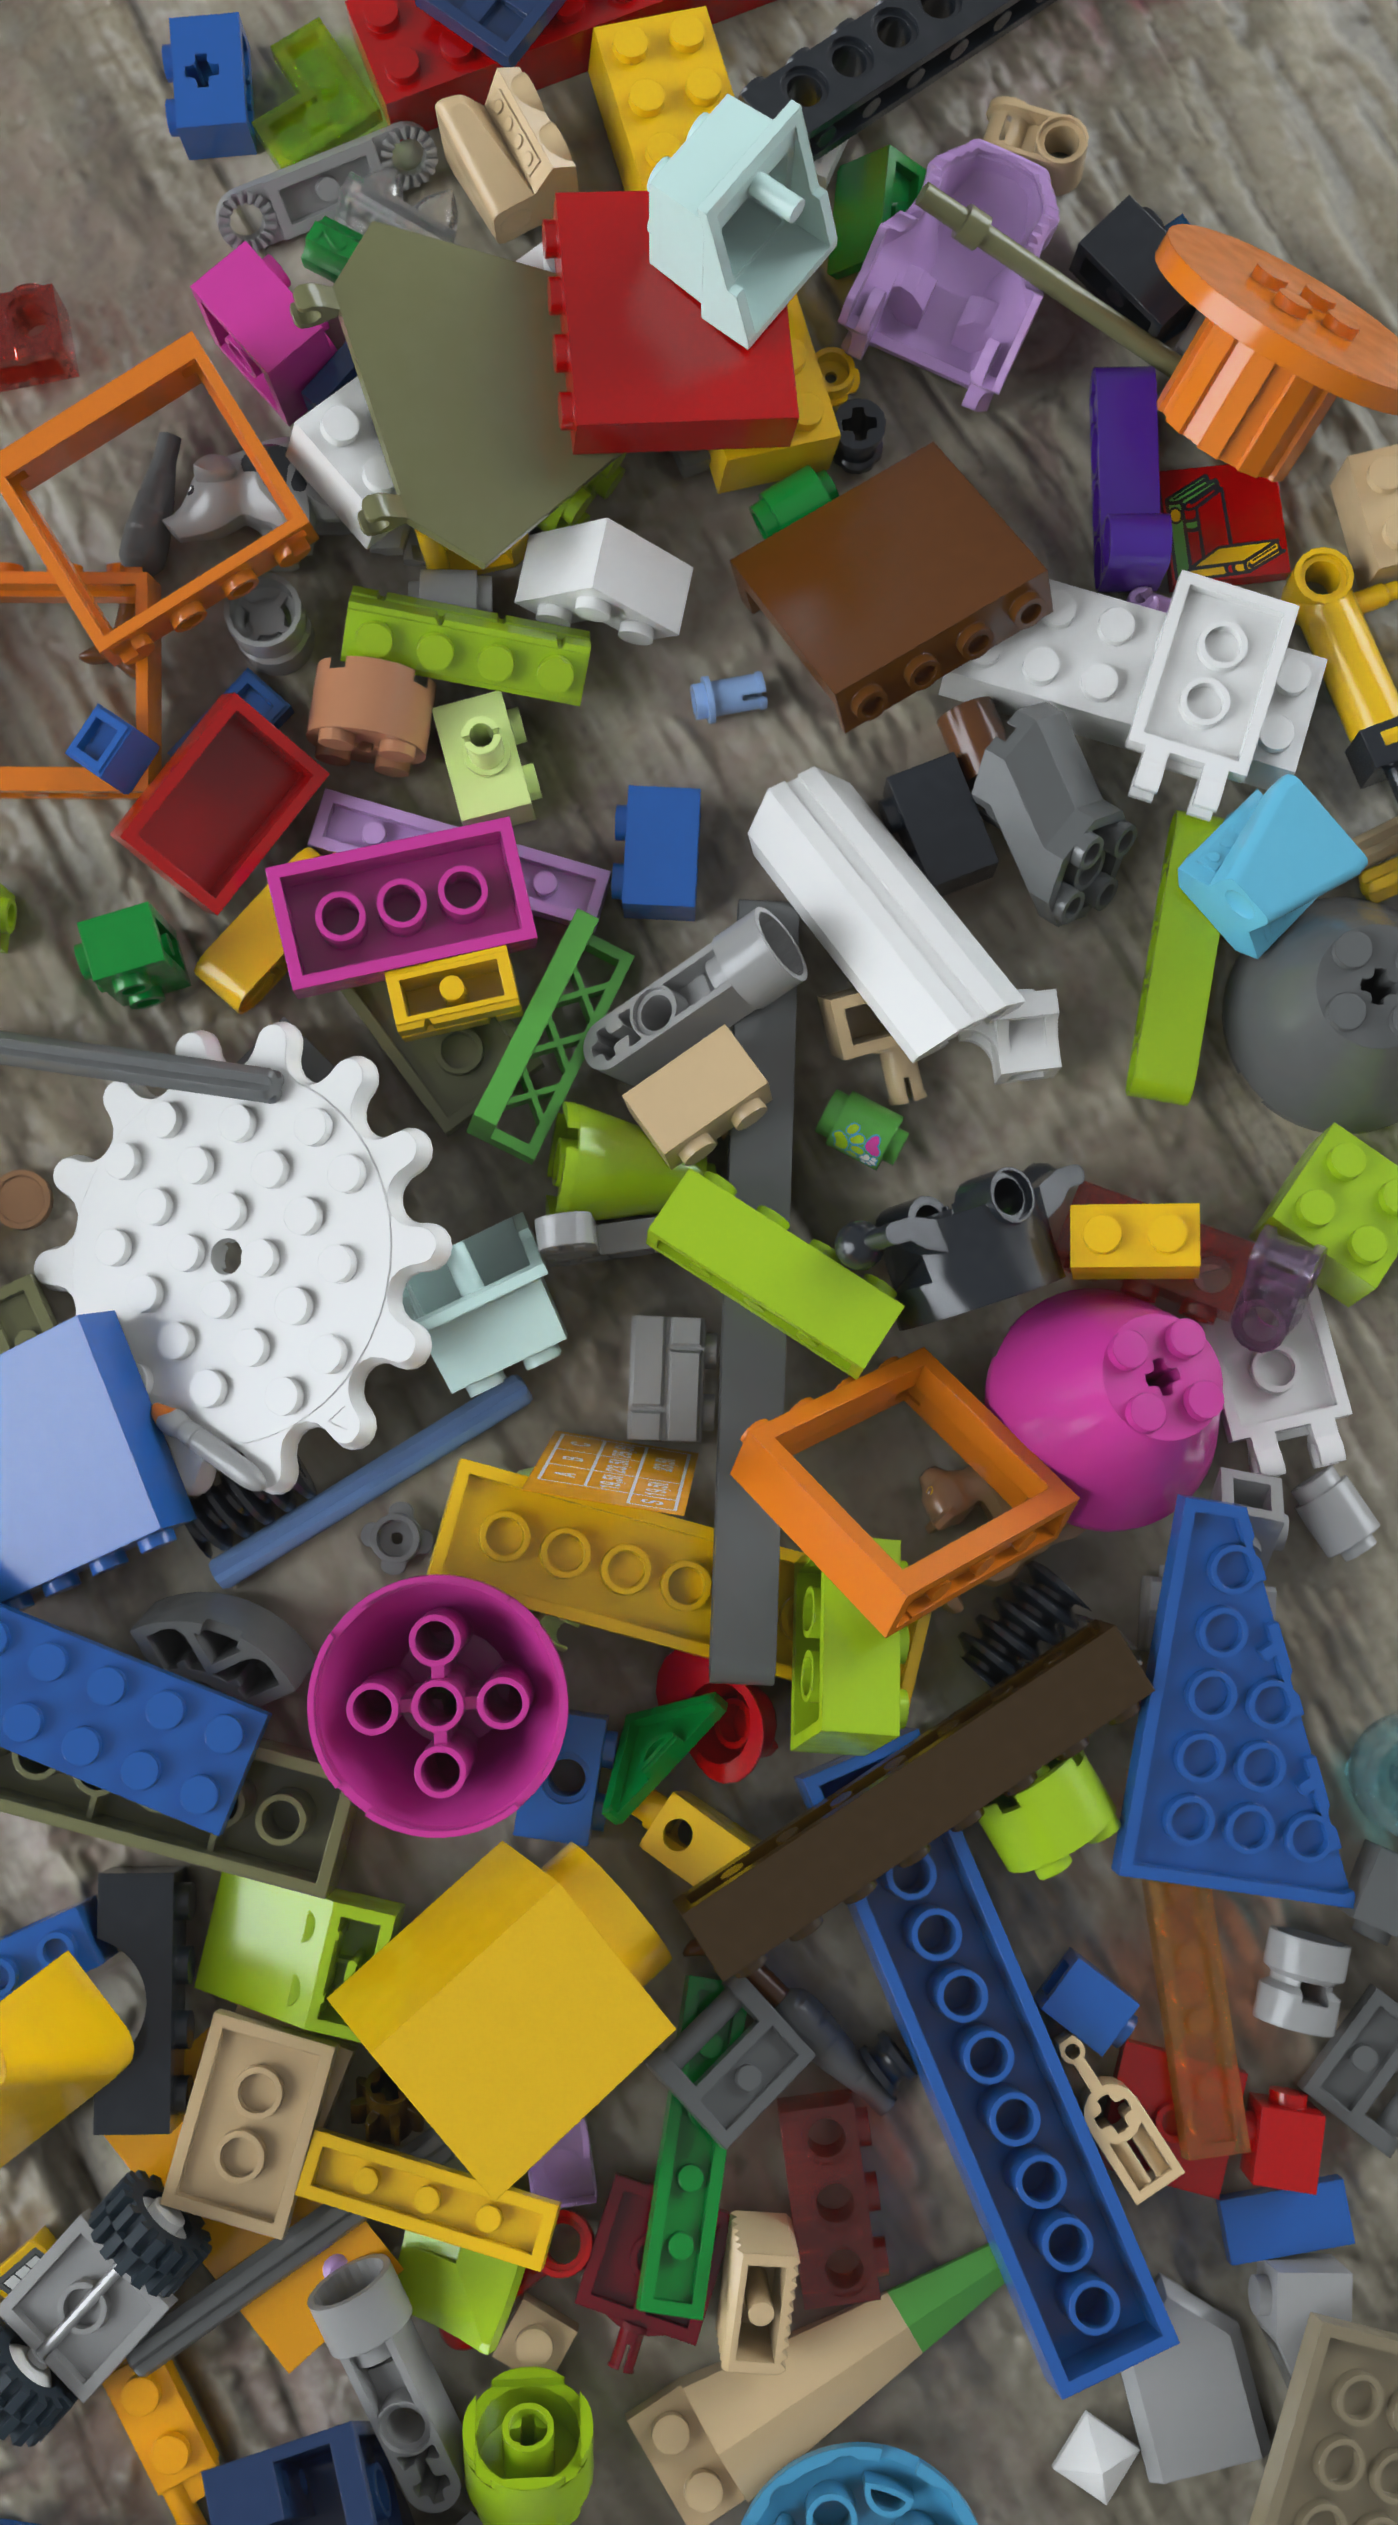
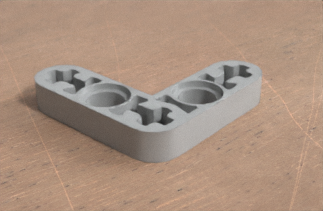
(577, 1240)

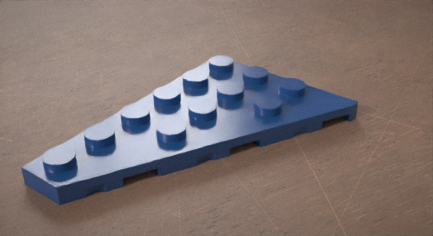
(1220, 1749)

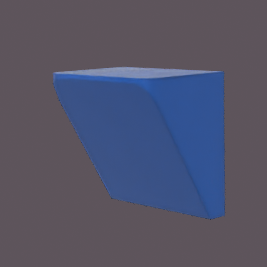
(112, 749)

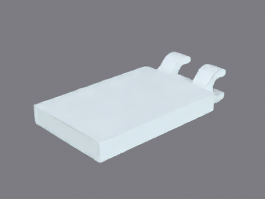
(1208, 688)
(1279, 1391)

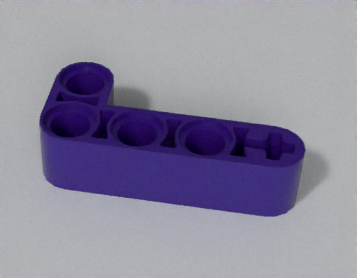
(1128, 530)

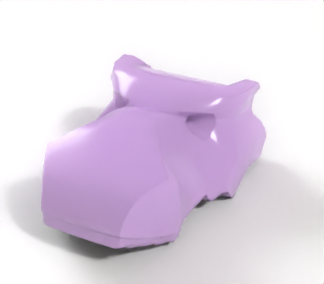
(938, 299)

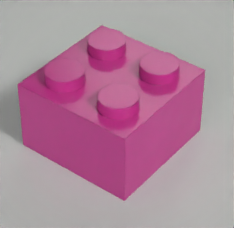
(251, 322)

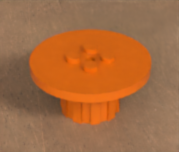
(1266, 353)

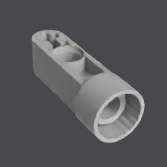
(717, 986)
(371, 2331)

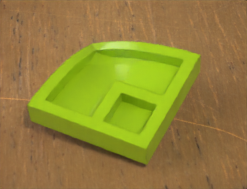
(459, 2289)

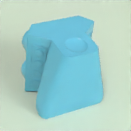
(1268, 865)

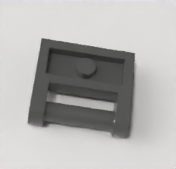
(1358, 2067)
(745, 2075)

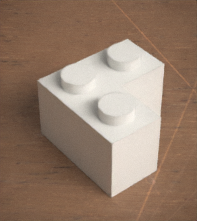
(606, 577)

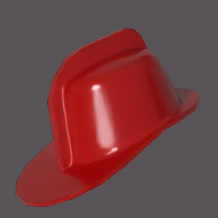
(739, 1736)

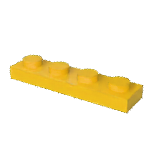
(427, 2199)

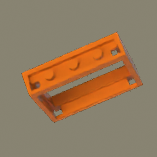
(98, 421)
(118, 586)
(843, 1549)

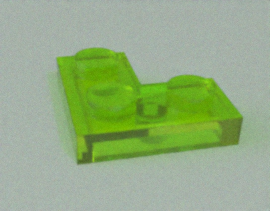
(329, 102)

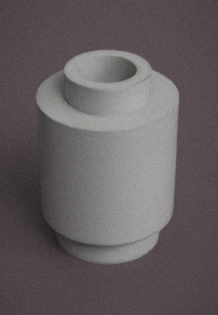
(454, 588)
(1336, 1514)

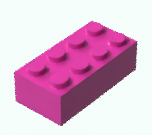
(400, 905)

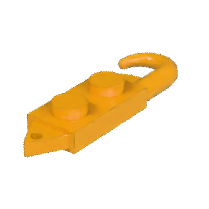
(165, 2435)

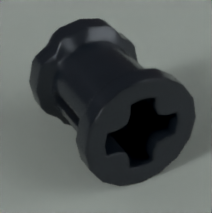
(864, 418)

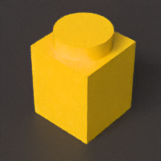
(512, 2006)

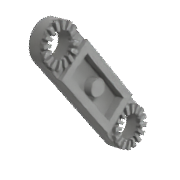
(311, 188)

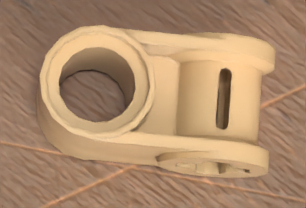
(1037, 134)

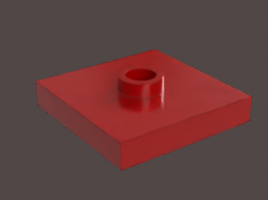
(1146, 2074)

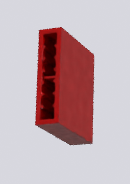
(639, 353)

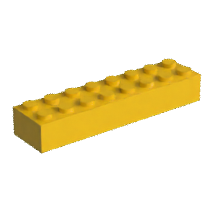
(650, 89)

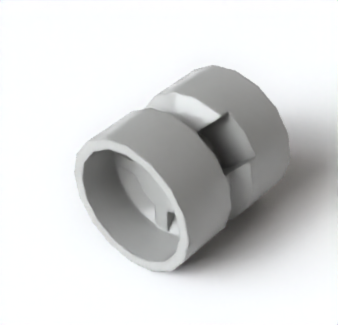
(271, 626)
(1301, 1981)

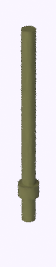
(974, 229)

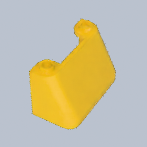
(55, 2051)

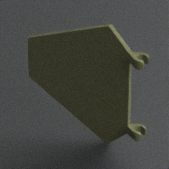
(456, 387)

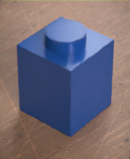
(1088, 2003)

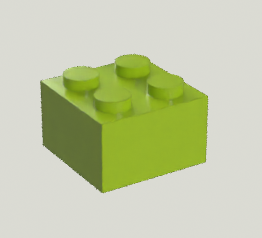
(1345, 1201)

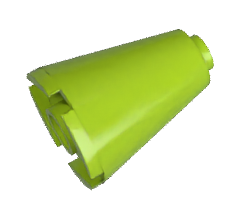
(608, 1166)

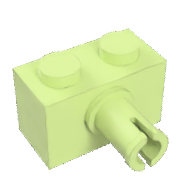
(484, 760)

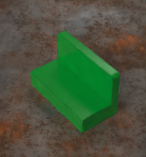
(865, 196)

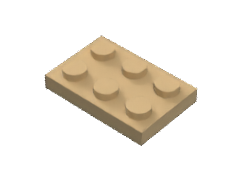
(249, 2123)

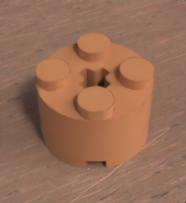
(370, 715)

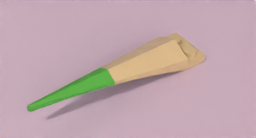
(728, 2433)

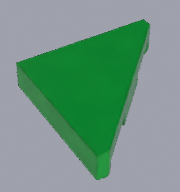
(653, 1745)

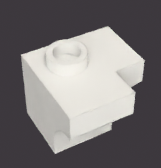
(1022, 1042)

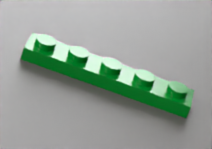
(686, 2182)

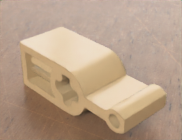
(1133, 2125)

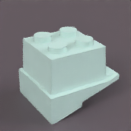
(740, 216)
(487, 1307)

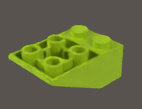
(291, 1949)

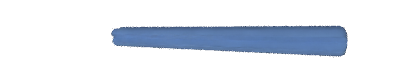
(370, 1482)

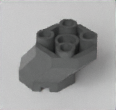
(1053, 815)

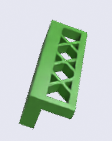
(535, 1020)

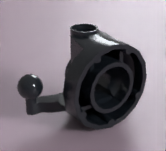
(970, 1255)

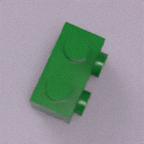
(132, 956)

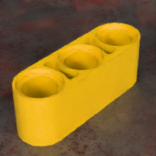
(248, 954)

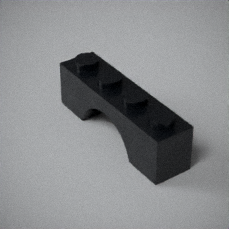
(146, 1917)

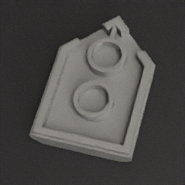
(1197, 2399)

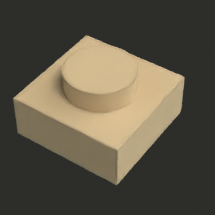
(535, 2336)

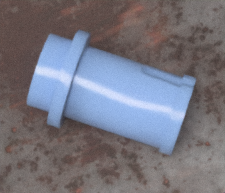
(728, 696)

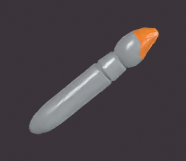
(208, 1446)

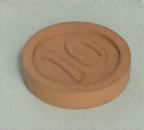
(24, 1200)

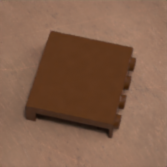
(894, 584)

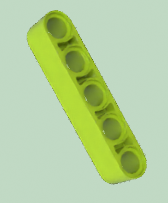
(1174, 979)

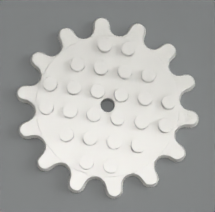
(320, 1257)

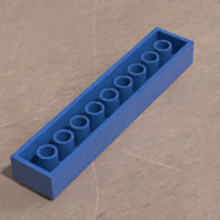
(1005, 2107)

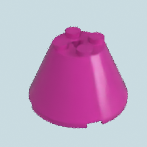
(1111, 1402)
(400, 1742)

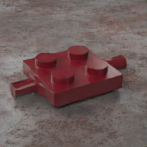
(615, 2267)

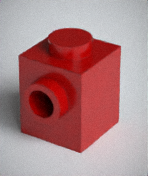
(1283, 2140)

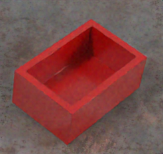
(220, 803)

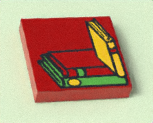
(1224, 525)

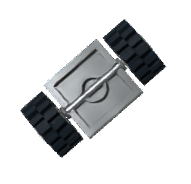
(92, 2303)

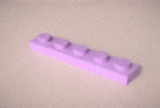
(552, 882)

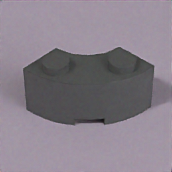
(225, 1644)

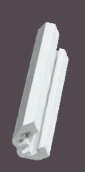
(877, 913)

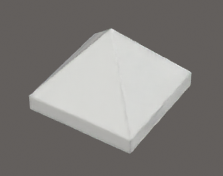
(1095, 2457)

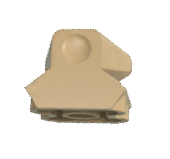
(506, 154)

